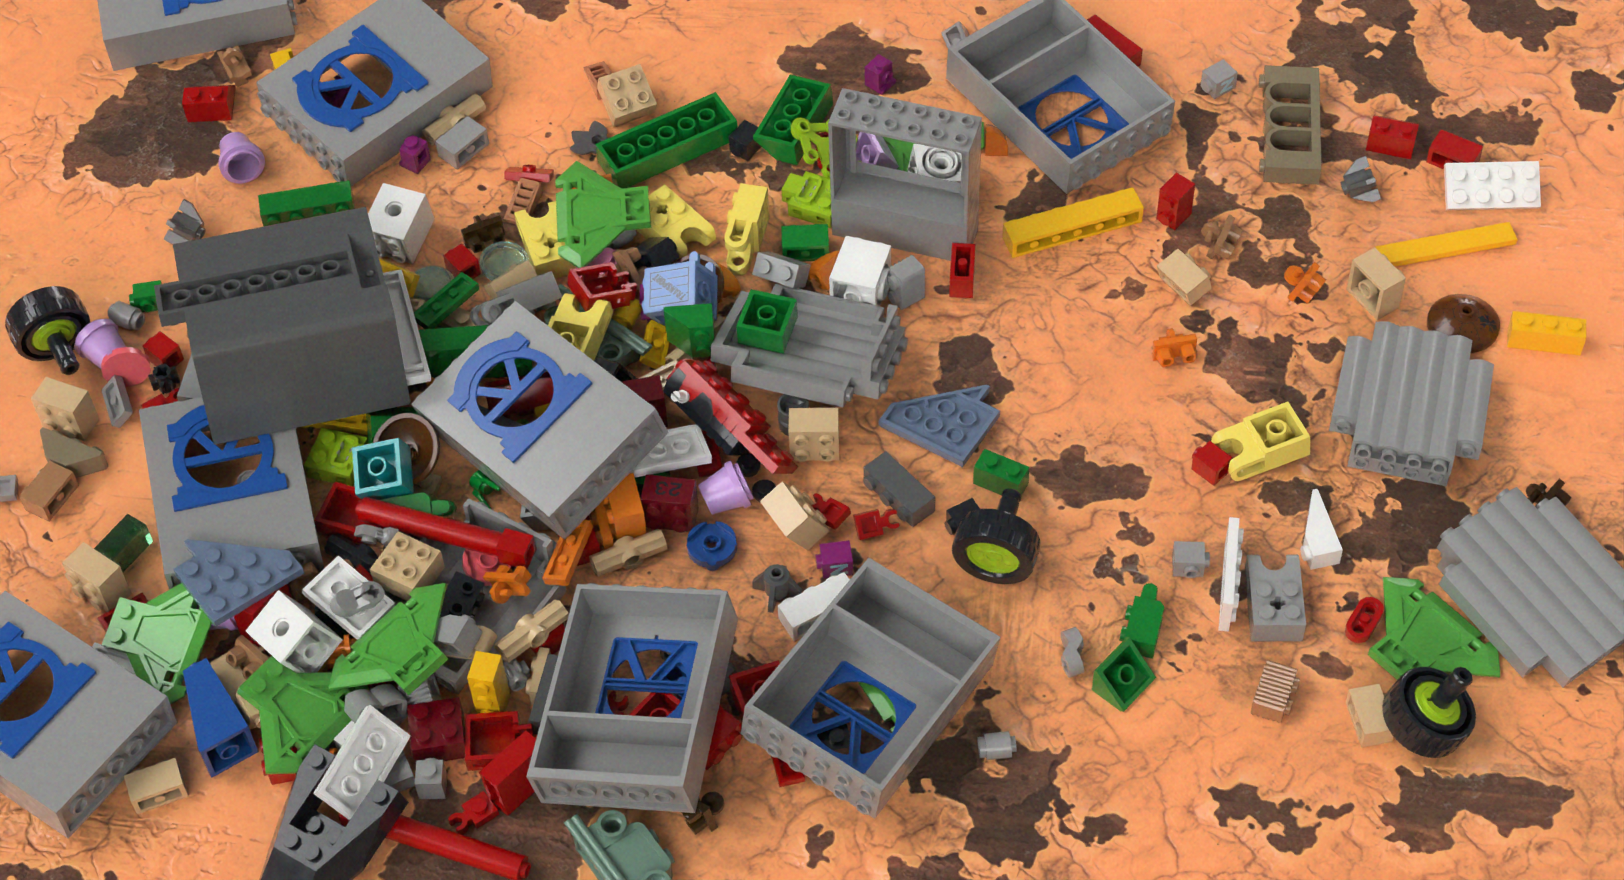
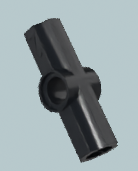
(346, 549)

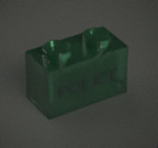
(125, 542)

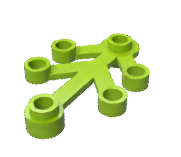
(809, 134)

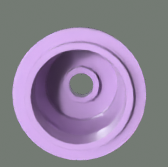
(240, 158)
(98, 340)
(726, 489)

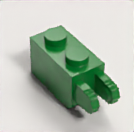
(425, 503)
(1144, 621)

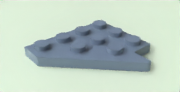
(944, 423)
(233, 576)

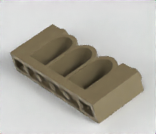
(1284, 165)

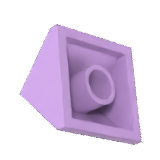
(874, 150)

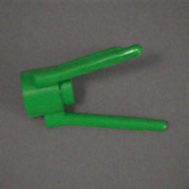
(482, 485)

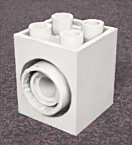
(935, 163)
(400, 222)
(861, 271)
(293, 634)

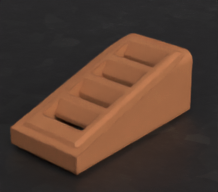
(596, 69)
(527, 189)

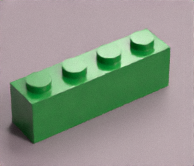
(305, 202)

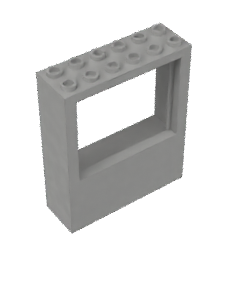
(897, 205)

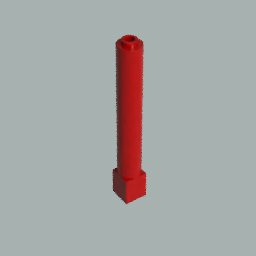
(509, 546)
(457, 847)

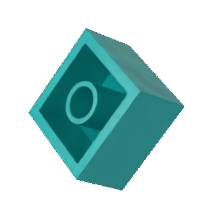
(382, 469)

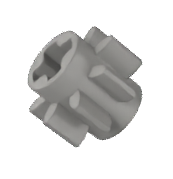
(517, 674)

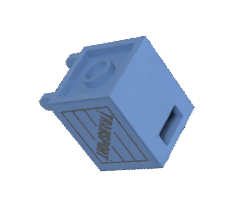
(679, 285)

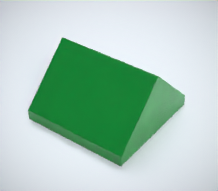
(1122, 676)

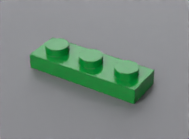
(446, 301)

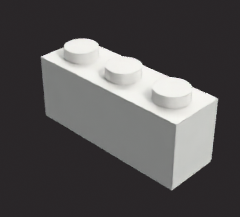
(803, 610)

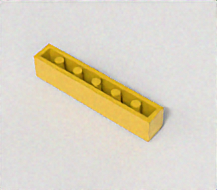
(1072, 222)

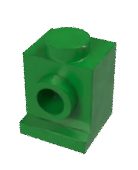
(144, 296)

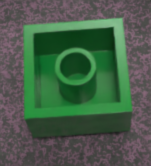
(767, 321)

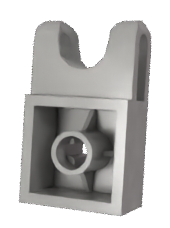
(532, 294)
(1275, 600)

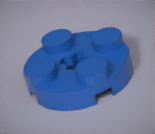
(711, 557)

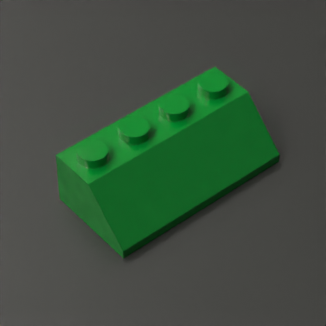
(796, 99)

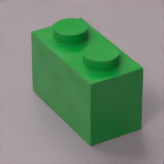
(805, 241)
(1000, 473)

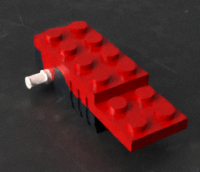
(725, 414)

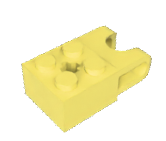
(676, 220)
(746, 225)
(542, 243)
(582, 329)
(1264, 441)

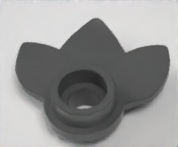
(586, 140)

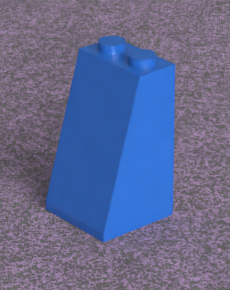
(218, 725)

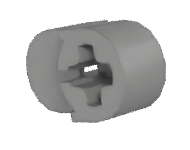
(367, 595)
(1073, 645)

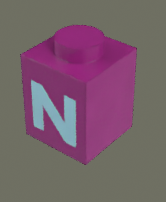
(835, 558)

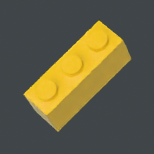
(1546, 333)
(488, 683)

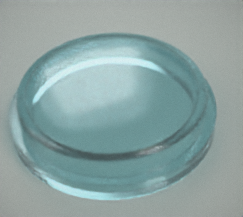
(500, 258)
(431, 281)

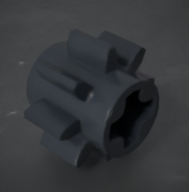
(164, 378)

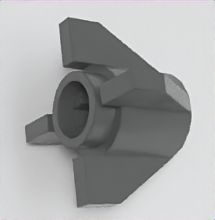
(1360, 181)
(185, 225)
(776, 584)

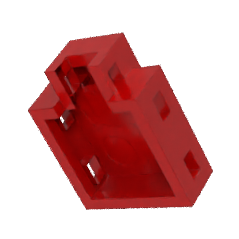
(603, 286)
(339, 514)
(489, 735)

